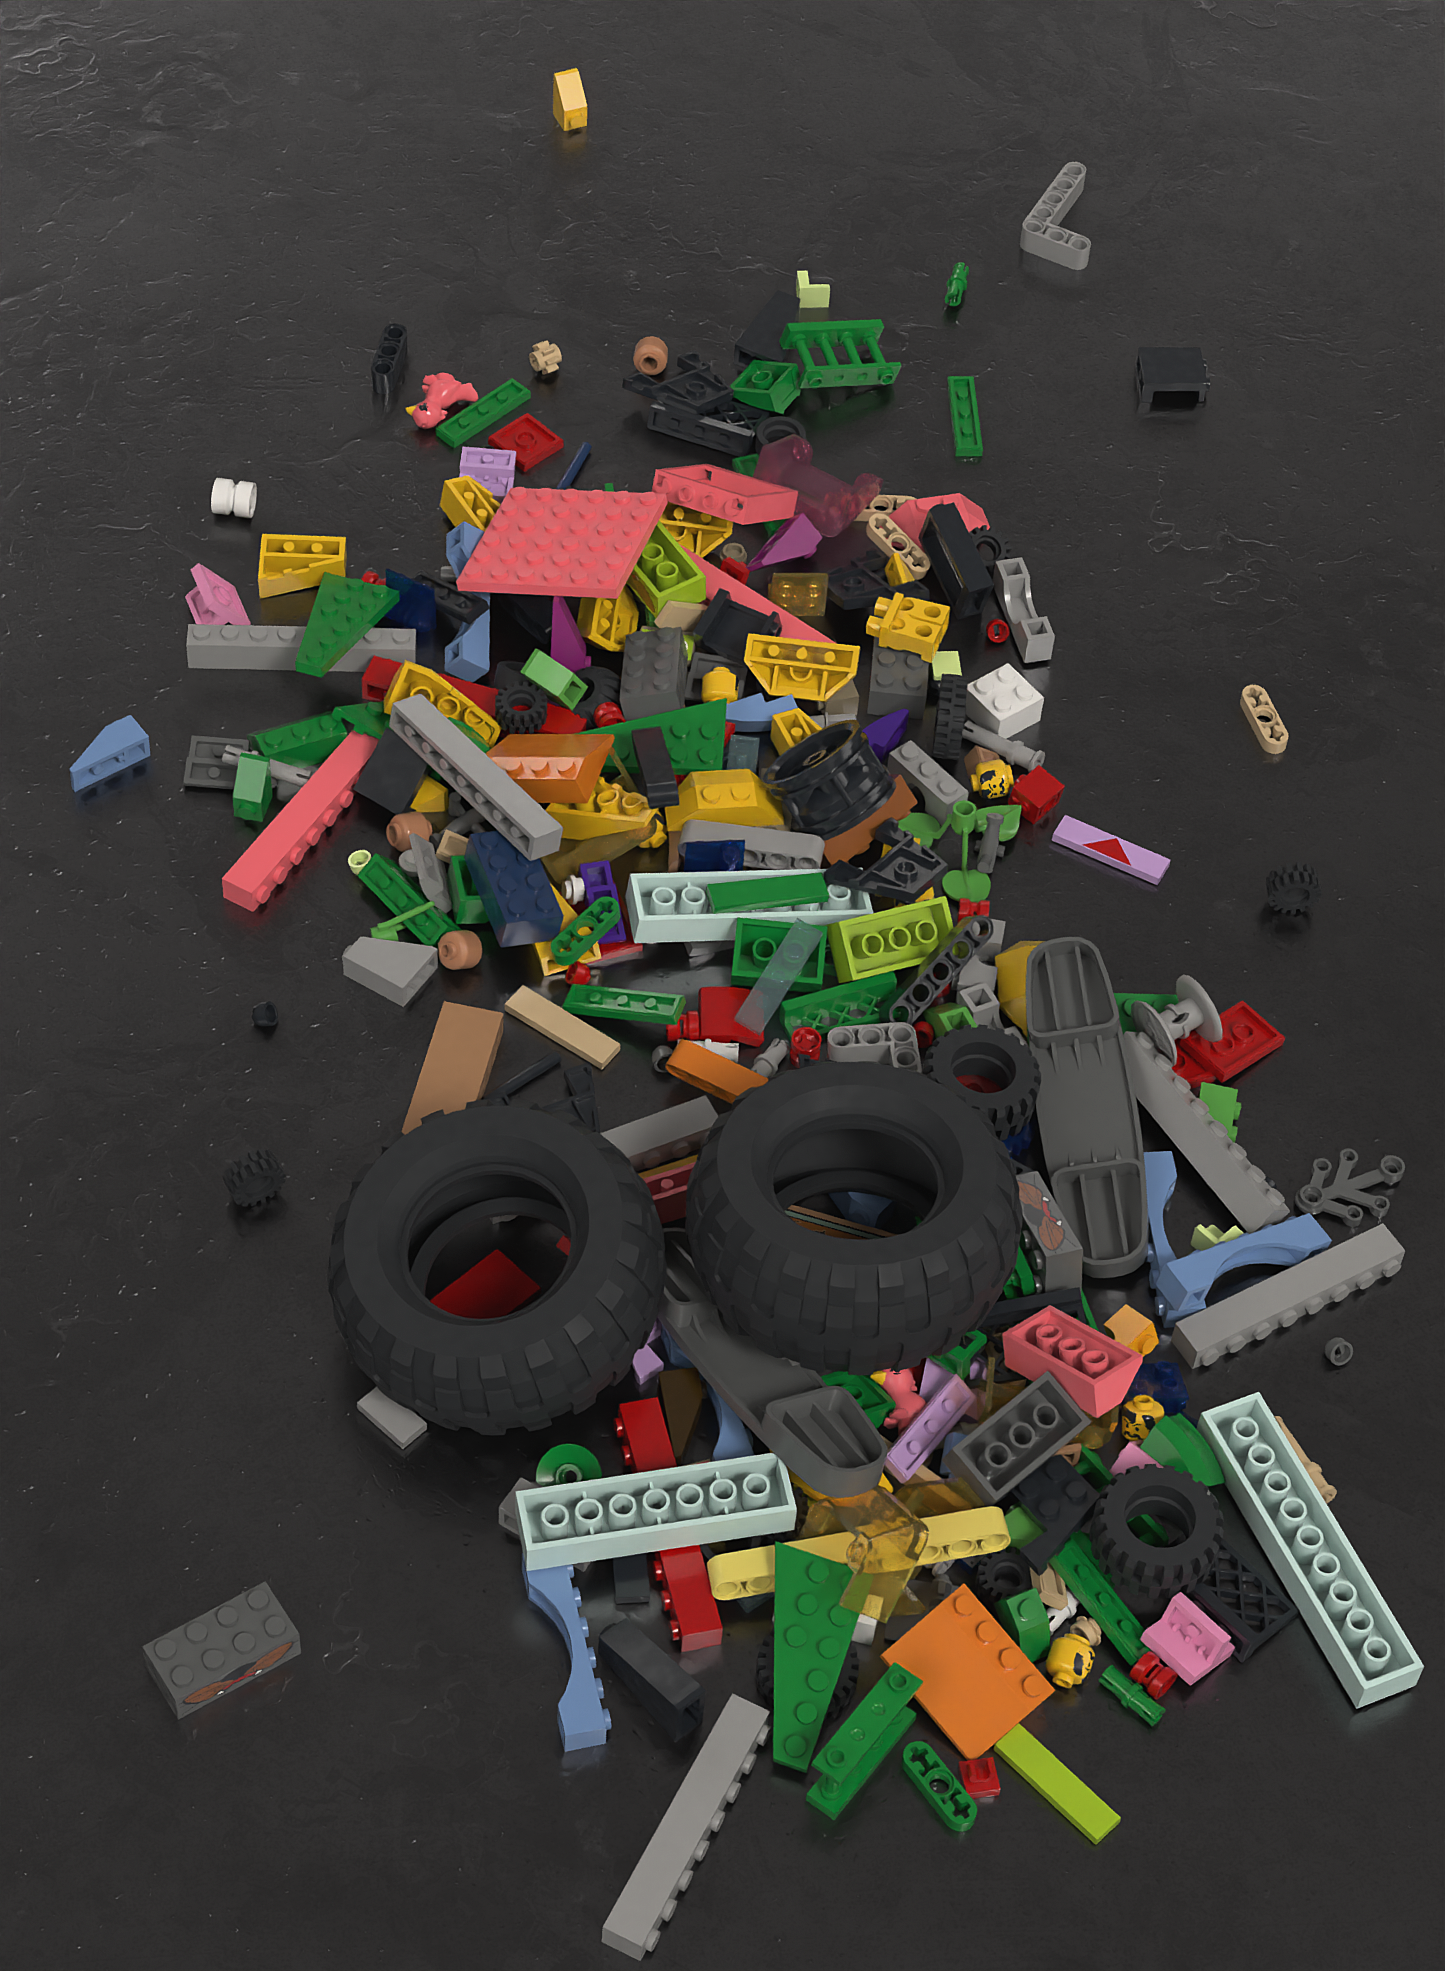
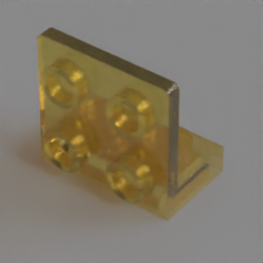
(799, 593)

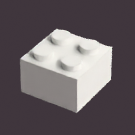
(1003, 702)

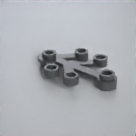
(1347, 1188)

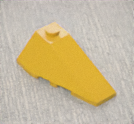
(415, 679)
(606, 813)

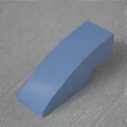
(754, 714)

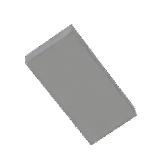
(393, 1419)

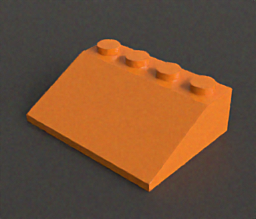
(553, 765)
(970, 1673)

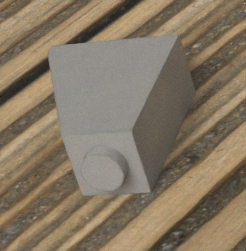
(390, 966)

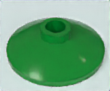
(563, 1458)

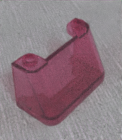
(822, 497)

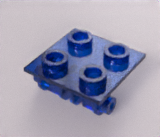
(416, 602)
(714, 856)
(1162, 1383)

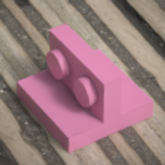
(214, 600)
(1188, 1640)

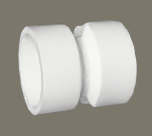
(232, 497)

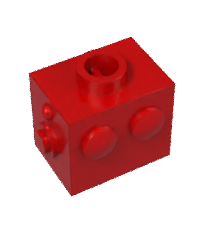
(1036, 793)

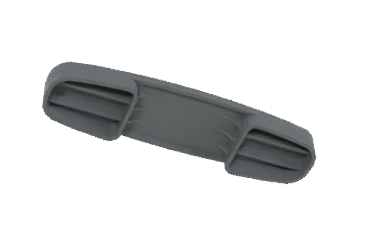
(1087, 1105)
(788, 1407)

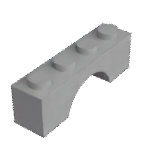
(1031, 633)

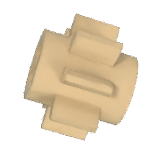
(545, 357)

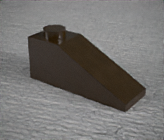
(681, 1406)

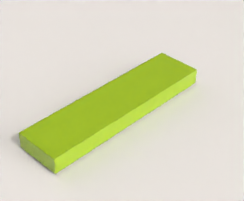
(1057, 1783)

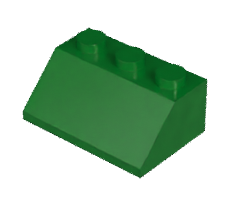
(300, 741)
(755, 946)

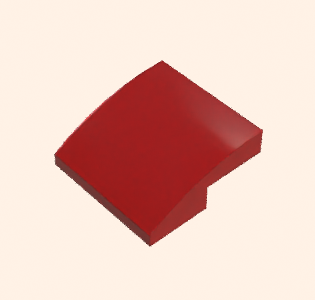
(716, 1016)

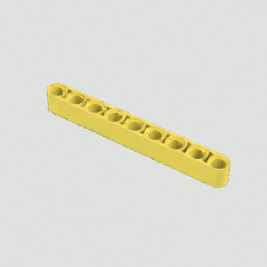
(949, 1538)

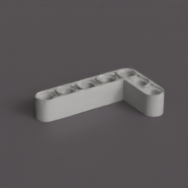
(1041, 230)
(878, 1043)

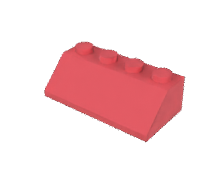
(1081, 1359)

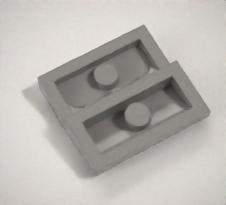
(431, 873)

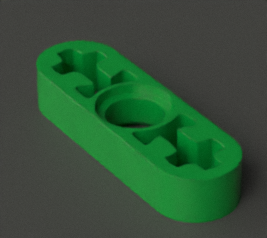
(583, 943)
(937, 1800)

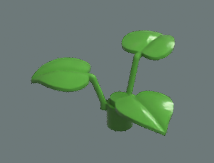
(963, 820)

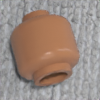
(650, 355)
(404, 825)
(459, 949)

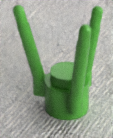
(388, 929)

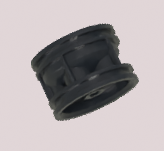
(830, 780)

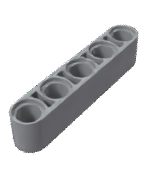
(763, 846)

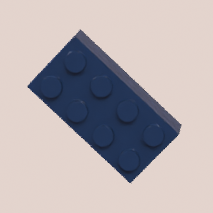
(512, 891)

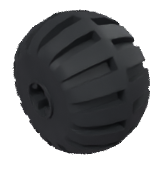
(602, 688)

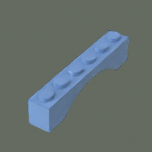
(469, 651)
(1161, 1181)
(1287, 1244)
(733, 1438)
(579, 1711)

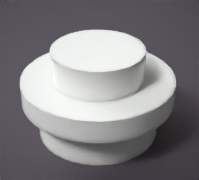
(407, 863)
(573, 889)

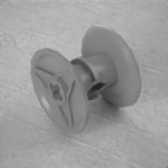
(1192, 1012)

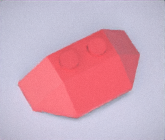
(913, 513)

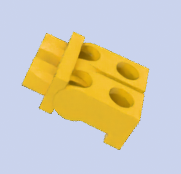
(909, 625)

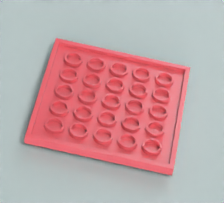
(562, 542)

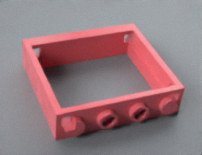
(720, 495)

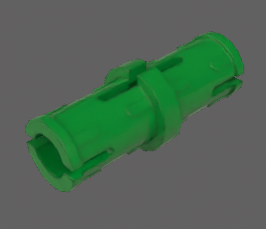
(956, 284)
(1132, 1695)

